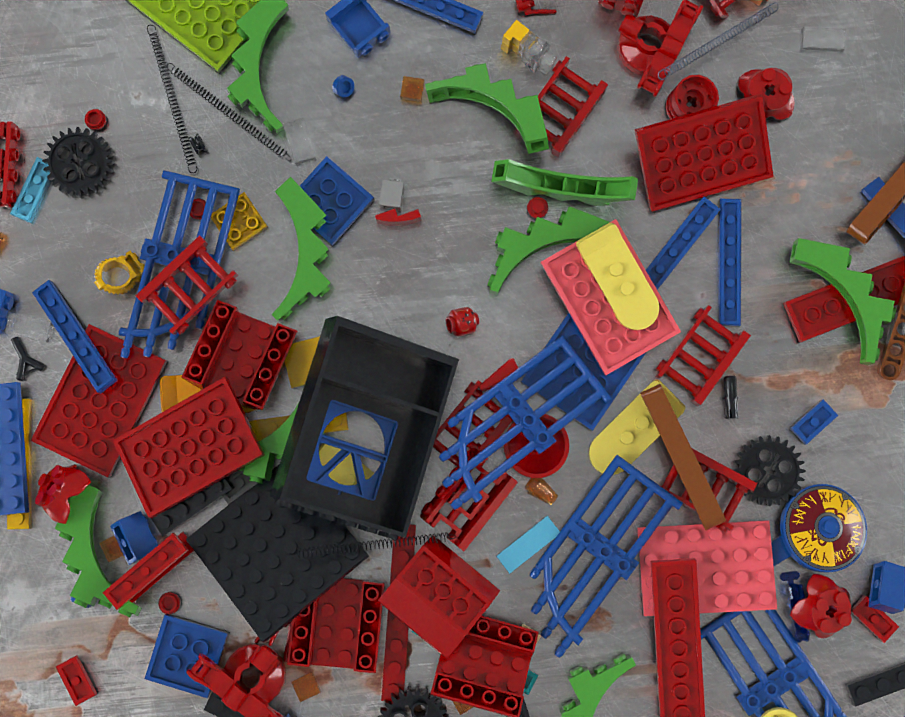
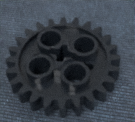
(60, 167)
(786, 481)
(412, 699)

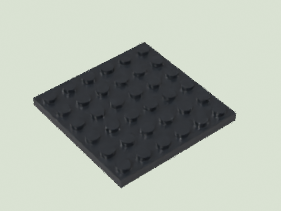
(250, 557)

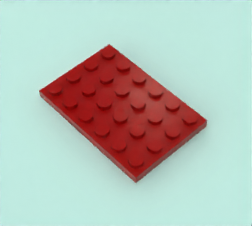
(704, 152)
(84, 422)
(188, 447)

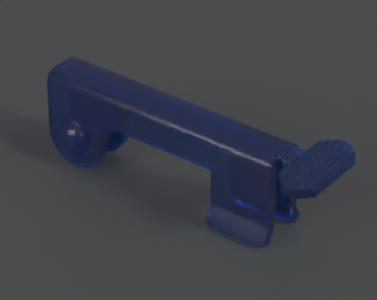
(795, 593)

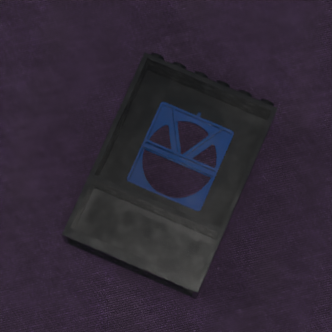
(396, 386)

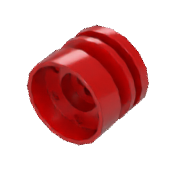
(694, 89)

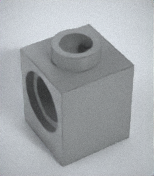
(391, 194)

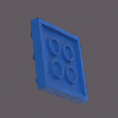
(337, 197)
(178, 650)

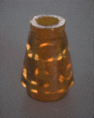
(540, 489)

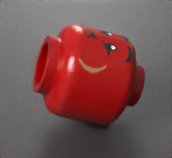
(462, 321)

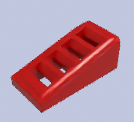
(505, 370)

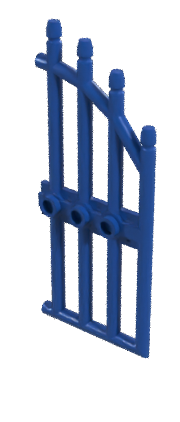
(162, 253)
(521, 413)
(598, 545)
(779, 682)

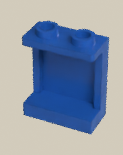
(358, 25)

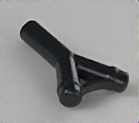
(24, 359)

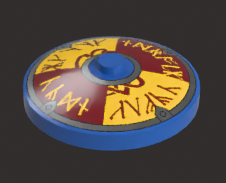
(823, 528)

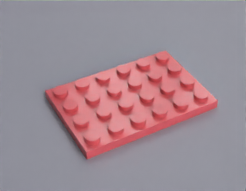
(587, 305)
(732, 566)

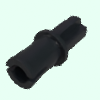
(731, 397)

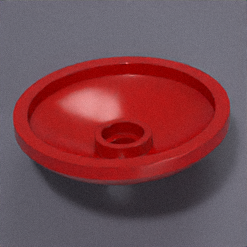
(541, 464)

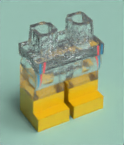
(528, 47)

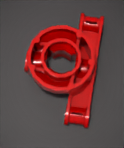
(647, 59)
(228, 682)

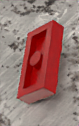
(875, 620)
(76, 680)

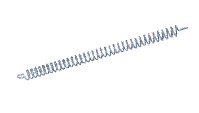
(695, 51)

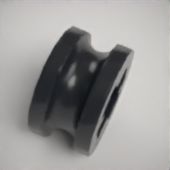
(197, 143)

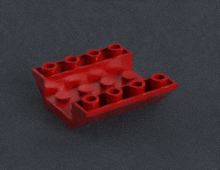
(242, 351)
(439, 596)
(339, 628)
(488, 667)

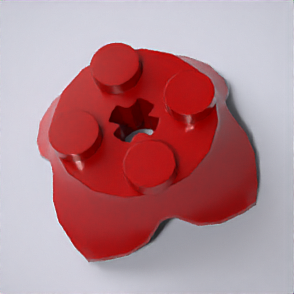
(778, 82)
(57, 488)
(825, 608)

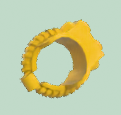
(129, 263)

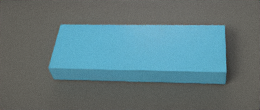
(32, 192)
(528, 544)

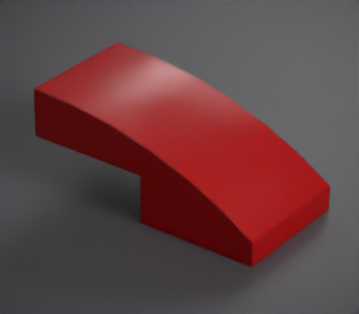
(391, 218)

